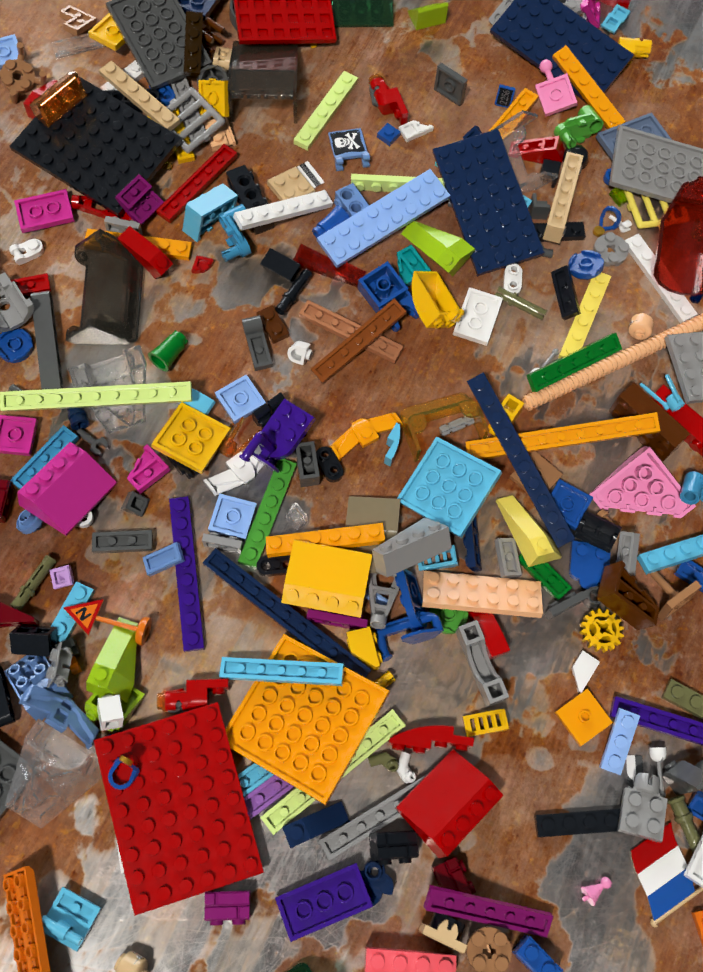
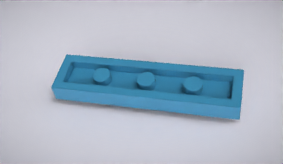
(44, 455)

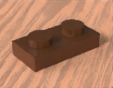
(273, 324)

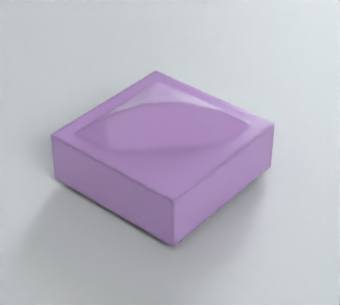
(62, 577)

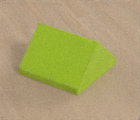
(429, 15)

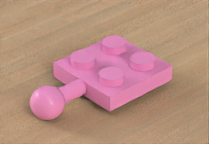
(555, 93)

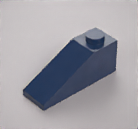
(315, 824)

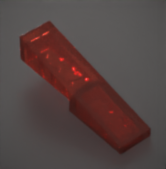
(322, 265)

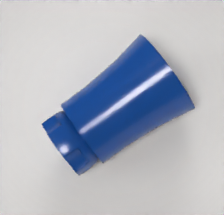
(334, 218)

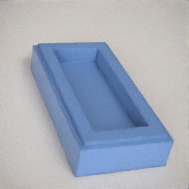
(163, 559)

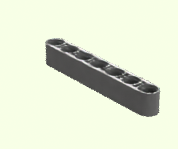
(46, 341)

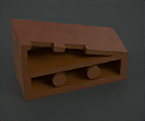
(625, 598)

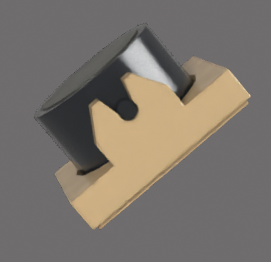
(445, 930)

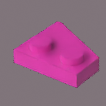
(592, 11)
(147, 470)

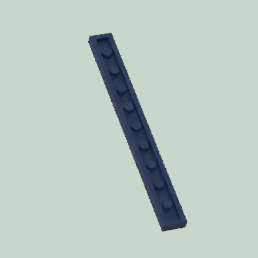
(521, 460)
(281, 612)

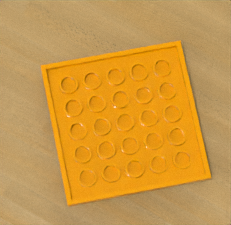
(305, 729)

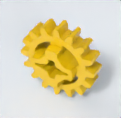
(595, 626)

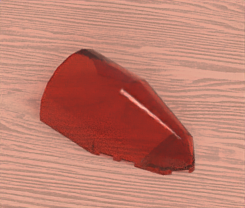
(680, 242)

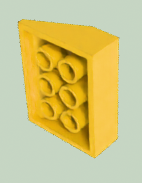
(327, 578)

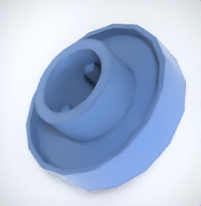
(28, 522)

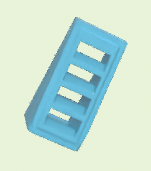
(446, 564)

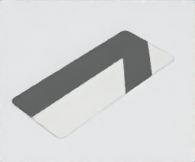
(634, 766)

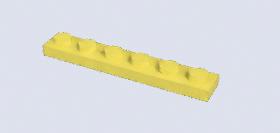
(588, 308)

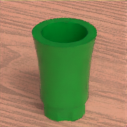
(168, 351)

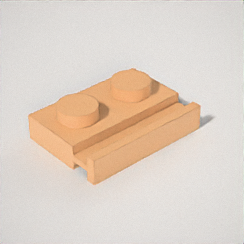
(222, 136)

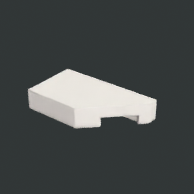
(414, 130)
(584, 669)

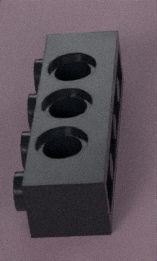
(249, 194)

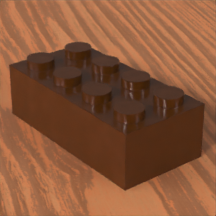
(635, 402)

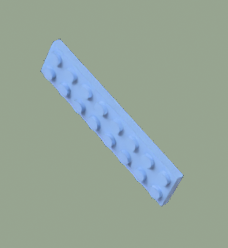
(383, 218)

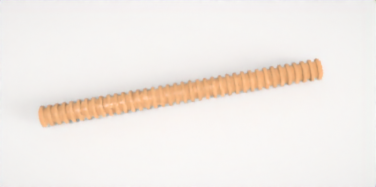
(609, 364)

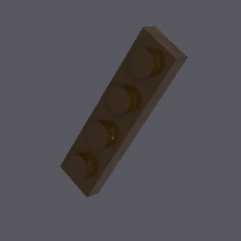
(193, 43)

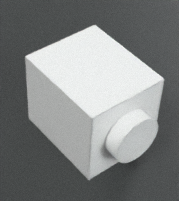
(110, 712)

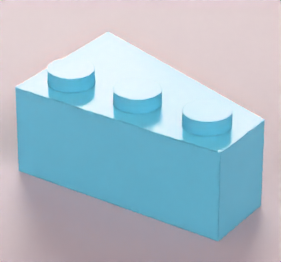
(204, 210)

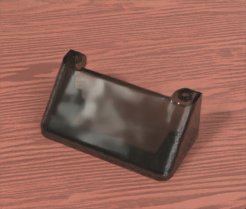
(109, 294)

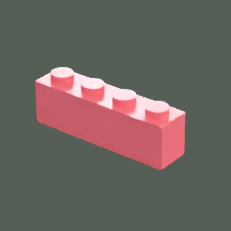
(407, 961)

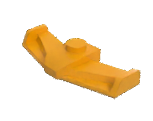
(364, 432)

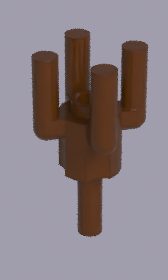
(210, 36)

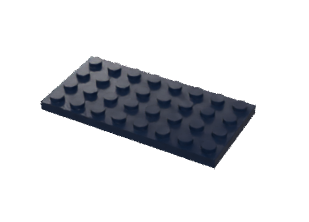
(544, 26)
(488, 202)

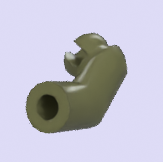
(385, 760)

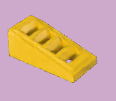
(492, 714)

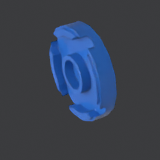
(586, 264)
(15, 345)

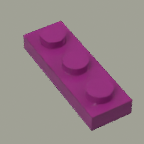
(336, 619)

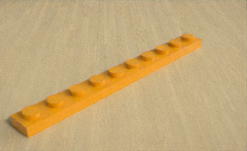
(570, 435)

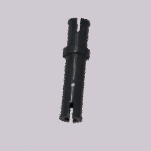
(290, 296)

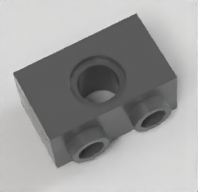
(307, 464)

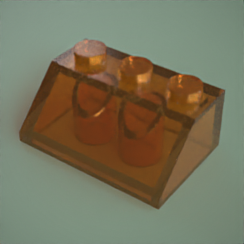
(58, 99)

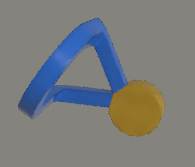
(599, 230)
(128, 762)

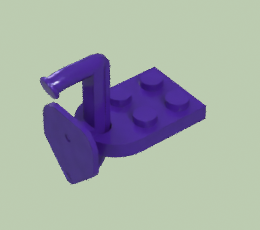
(279, 435)

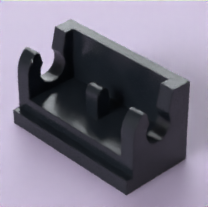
(281, 265)
(597, 531)
(33, 640)

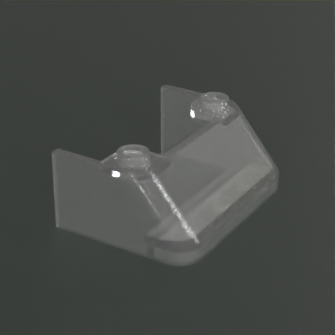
(512, 134)

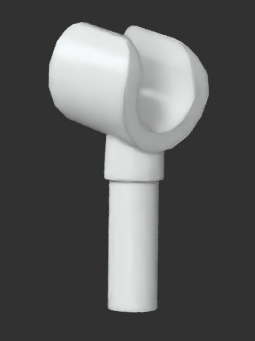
(623, 226)

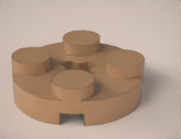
(478, 941)

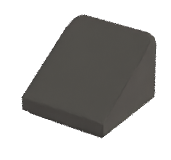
(135, 503)

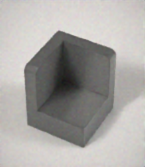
(539, 209)

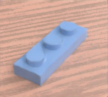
(619, 741)

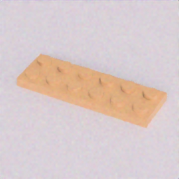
(482, 594)

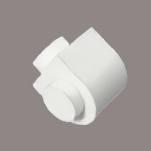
(300, 352)

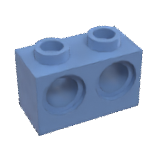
(355, 200)

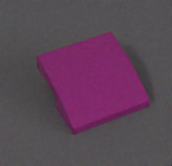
(139, 200)

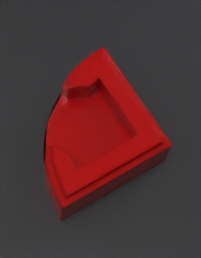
(202, 264)

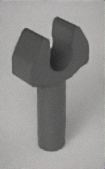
(93, 442)

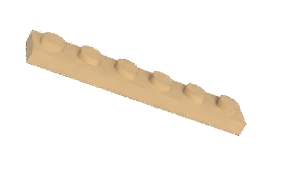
(139, 96)

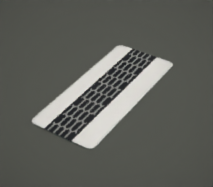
(310, 174)

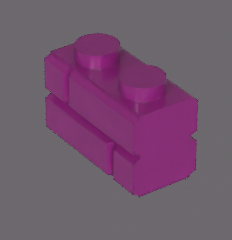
(227, 906)

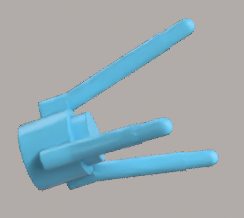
(674, 401)

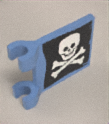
(348, 145)

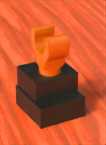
(72, 643)

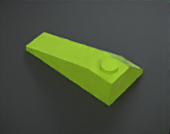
(443, 248)
(115, 665)

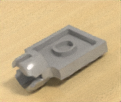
(643, 809)

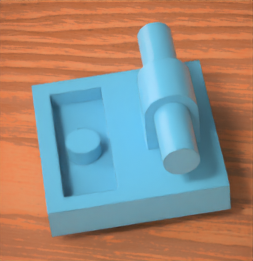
(70, 919)

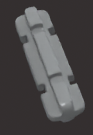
(455, 425)

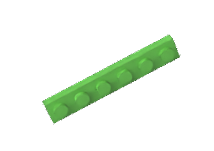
(267, 513)

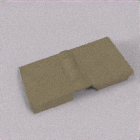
(373, 511)

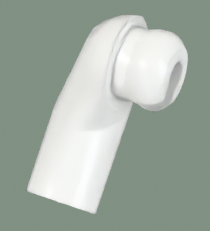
(404, 770)

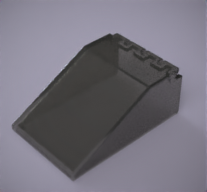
(263, 71)

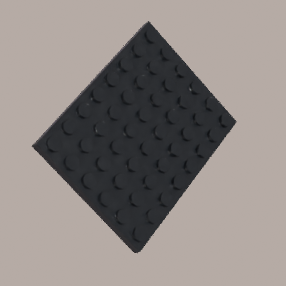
(98, 147)

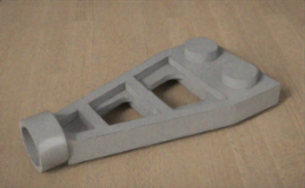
(380, 612)

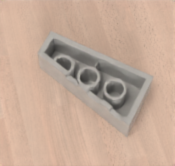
(411, 547)

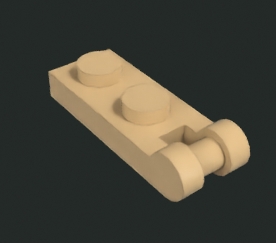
(222, 57)

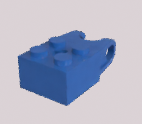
(383, 286)

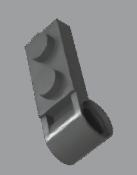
(257, 343)
(571, 601)

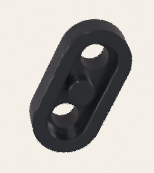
(329, 463)
(275, 564)

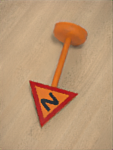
(86, 614)

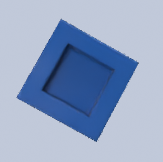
(388, 134)

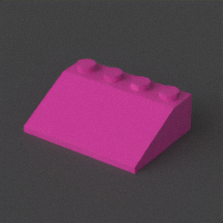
(66, 489)

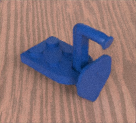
(416, 619)

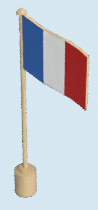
(661, 874)

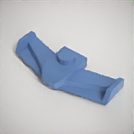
(61, 713)

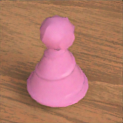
(592, 892)

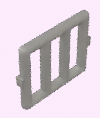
(210, 111)

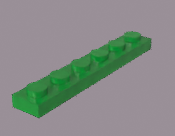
(574, 362)

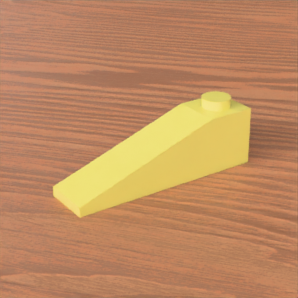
(530, 537)

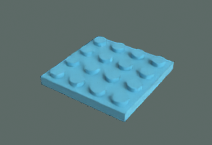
(449, 486)

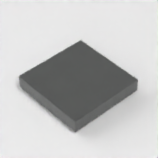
(450, 84)

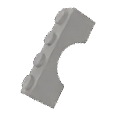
(474, 648)

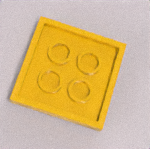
(191, 437)

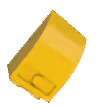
(434, 300)

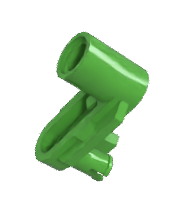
(579, 127)

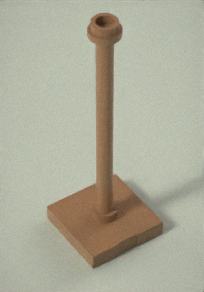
(676, 598)

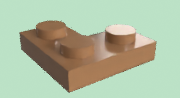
(77, 20)

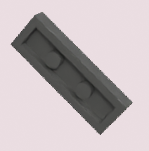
(122, 541)

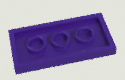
(323, 902)

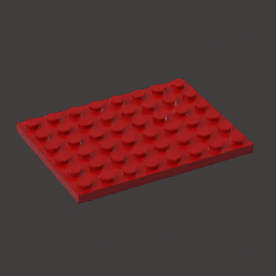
(185, 813)

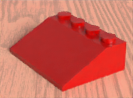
(449, 803)

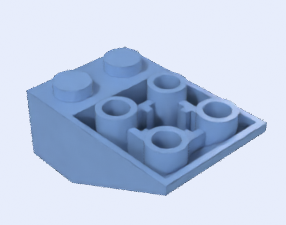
(33, 671)

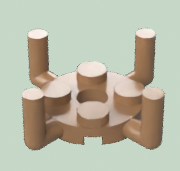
(19, 66)

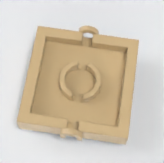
(290, 184)

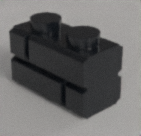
(393, 845)

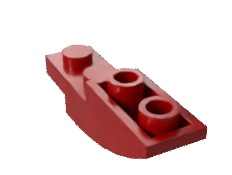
(421, 738)

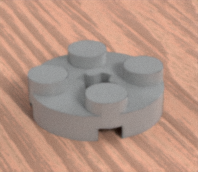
(614, 242)

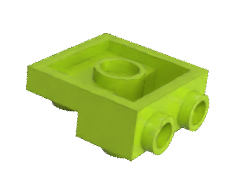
(134, 700)

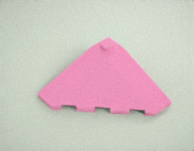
(643, 486)

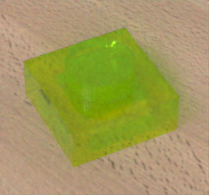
(618, 196)

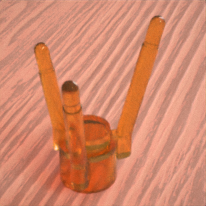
(229, 446)

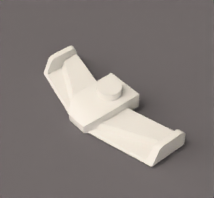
(238, 474)

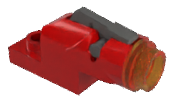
(387, 99)
(193, 697)

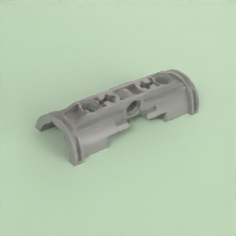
(20, 308)

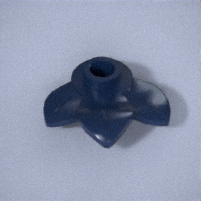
(377, 884)

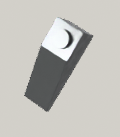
(683, 777)

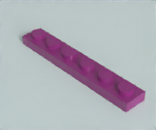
(488, 911)

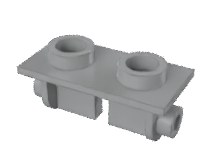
(55, 672)

